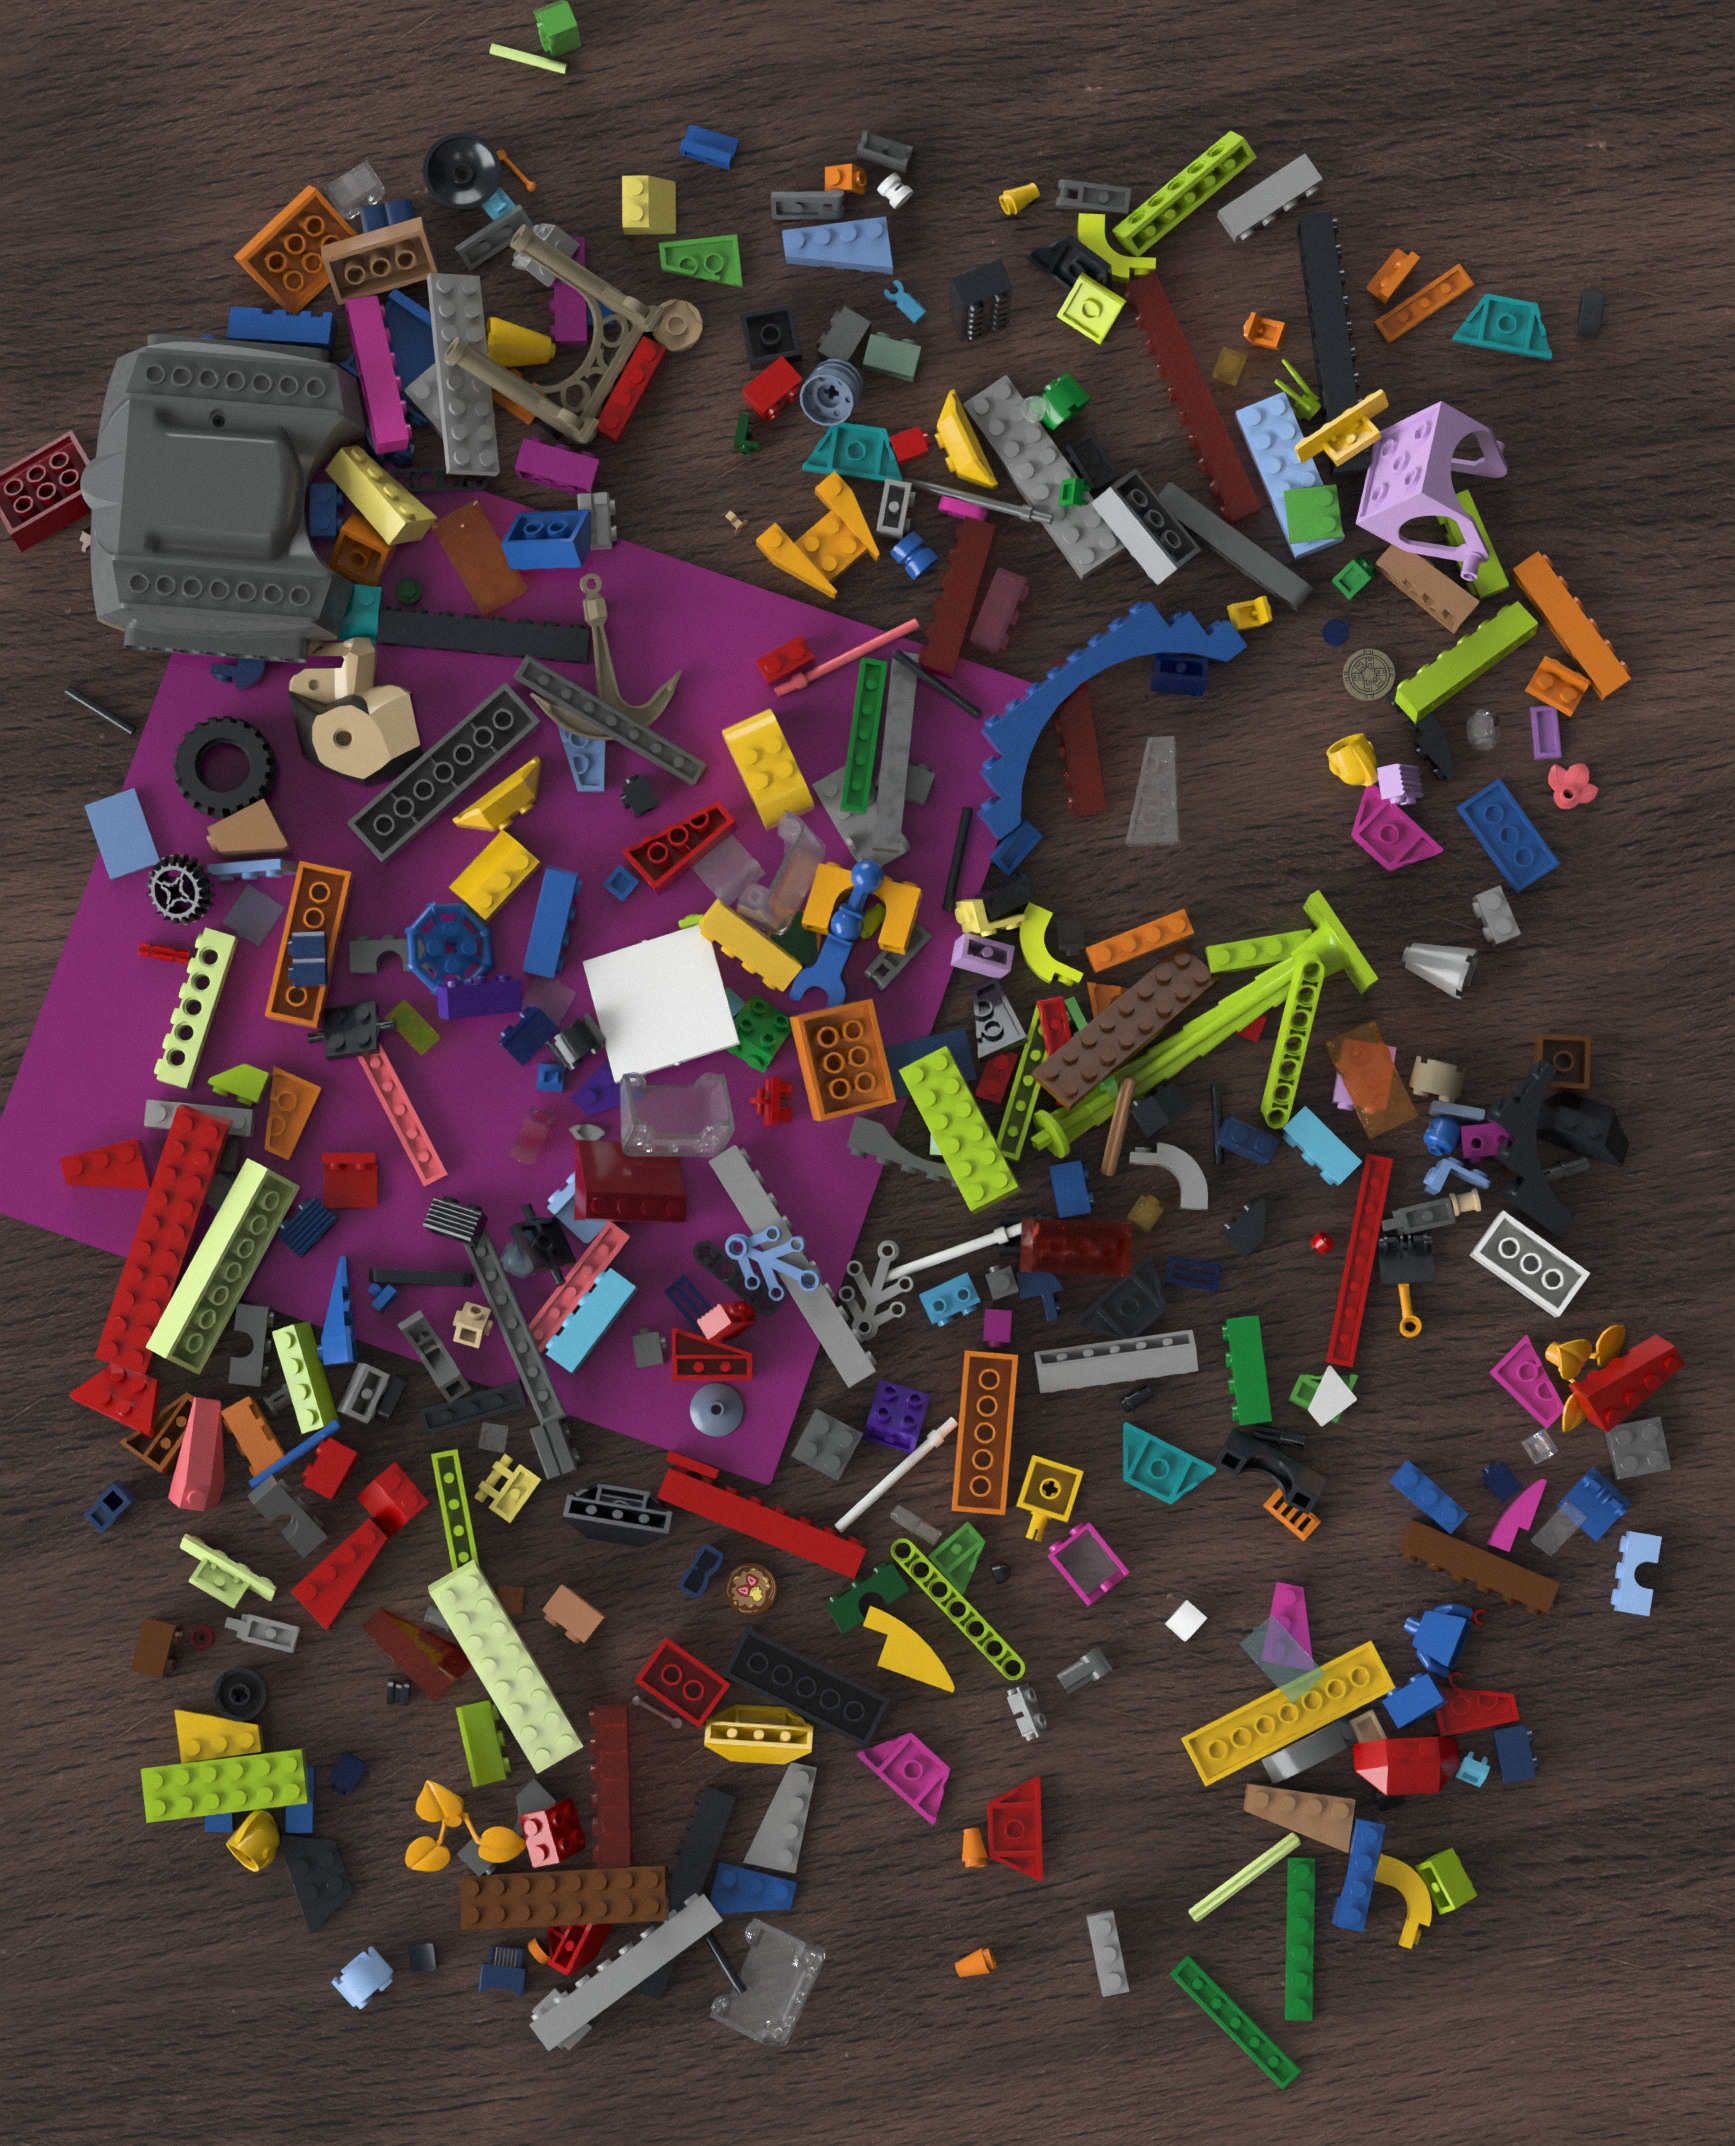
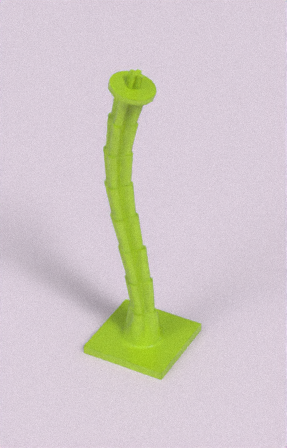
(1211, 1028)

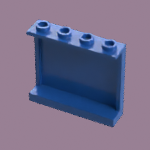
(411, 343)

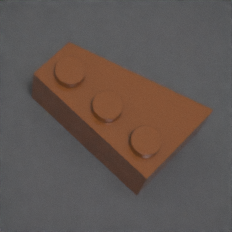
(165, 1446)

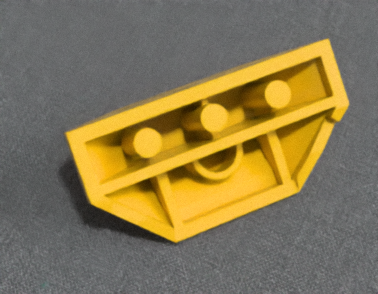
(962, 445)
(504, 801)
(758, 1734)

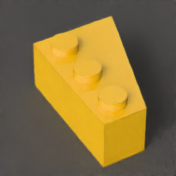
(215, 1737)

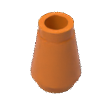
(974, 1851)
(977, 1963)

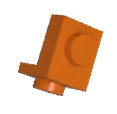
(845, 177)
(1265, 332)

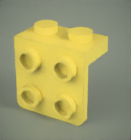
(973, 918)

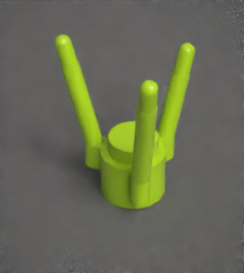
(1306, 405)

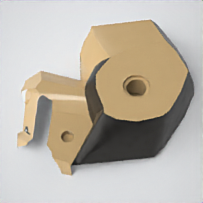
(347, 722)

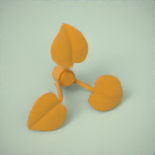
(1572, 1357)
(439, 1803)

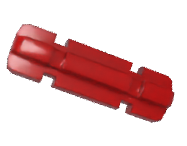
(164, 952)

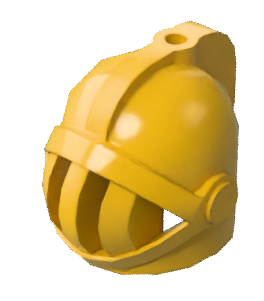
(1355, 762)
(255, 1840)

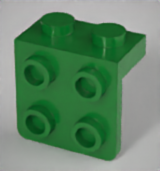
(760, 1033)

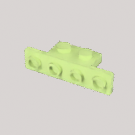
(223, 1576)

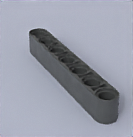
(1235, 548)

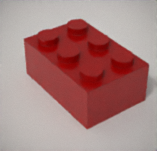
(682, 1682)

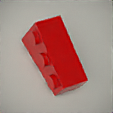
(702, 1360)

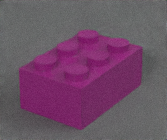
(557, 467)

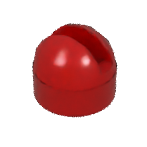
(1322, 1242)

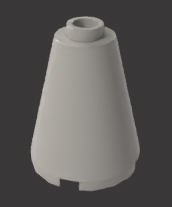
(1442, 966)

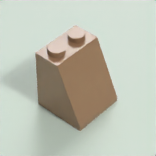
(249, 833)

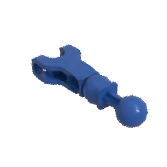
(845, 927)

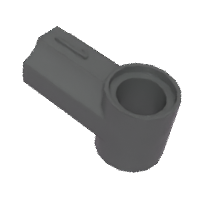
(1088, 1668)

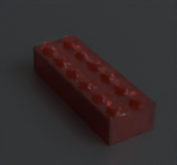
(613, 1785)

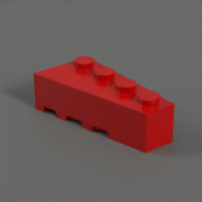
(680, 846)
(335, 1579)

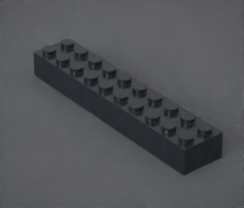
(1329, 328)

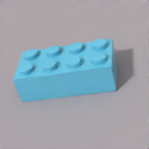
(591, 1321)

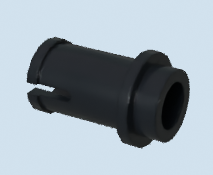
(1136, 1398)

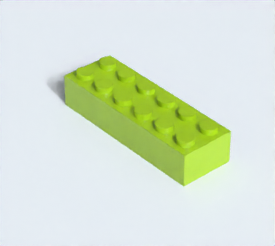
(960, 1130)
(225, 1785)

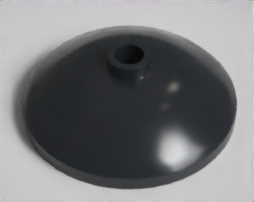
(459, 154)

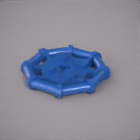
(449, 932)

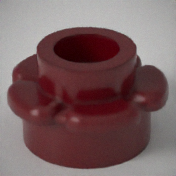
(207, 1631)

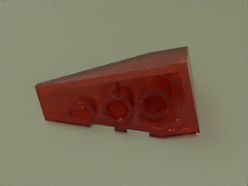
(421, 1654)

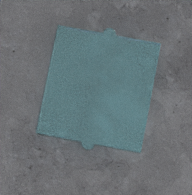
(253, 915)

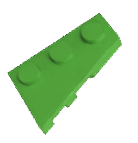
(704, 258)

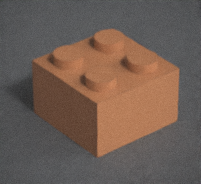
(573, 1614)

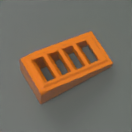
(1285, 1520)

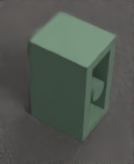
(892, 356)

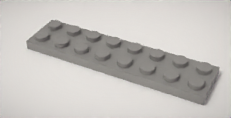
(463, 398)

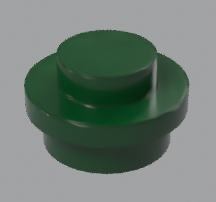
(408, 590)

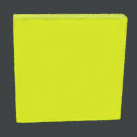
(1091, 308)

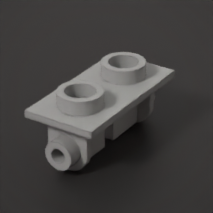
(1024, 1700)

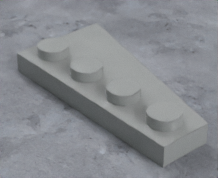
(783, 1827)

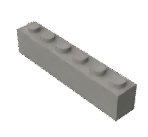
(1116, 1361)

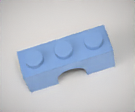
(1636, 1549)

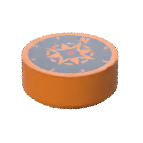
(539, 1950)

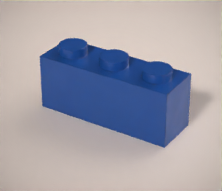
(1428, 1497)

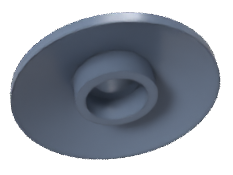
(718, 1424)

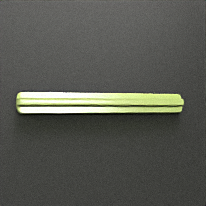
(1244, 1877)

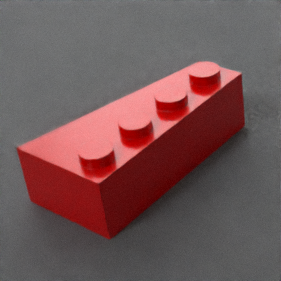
(1626, 1382)

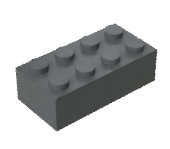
(1146, 526)

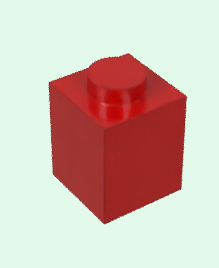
(910, 445)

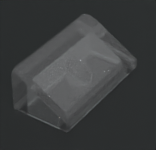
(1558, 1528)

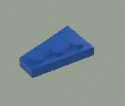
(748, 1890)

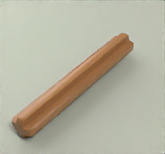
(1118, 1125)

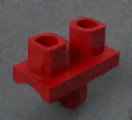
(768, 1102)

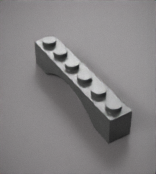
(874, 1140)

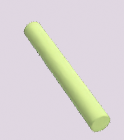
(528, 58)

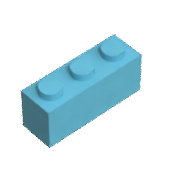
(1320, 1147)

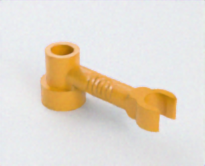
(1407, 1313)

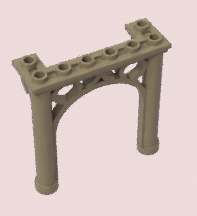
(641, 318)

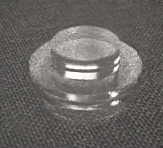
(1033, 409)

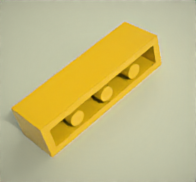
(750, 945)

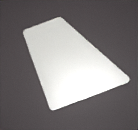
(1330, 1398)

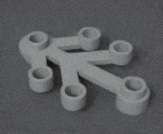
(875, 1295)

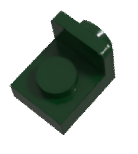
(743, 431)

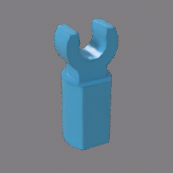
(906, 303)

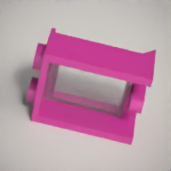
(1087, 1563)

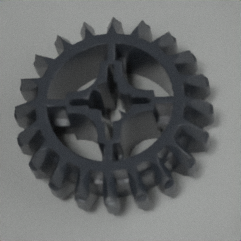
(171, 891)

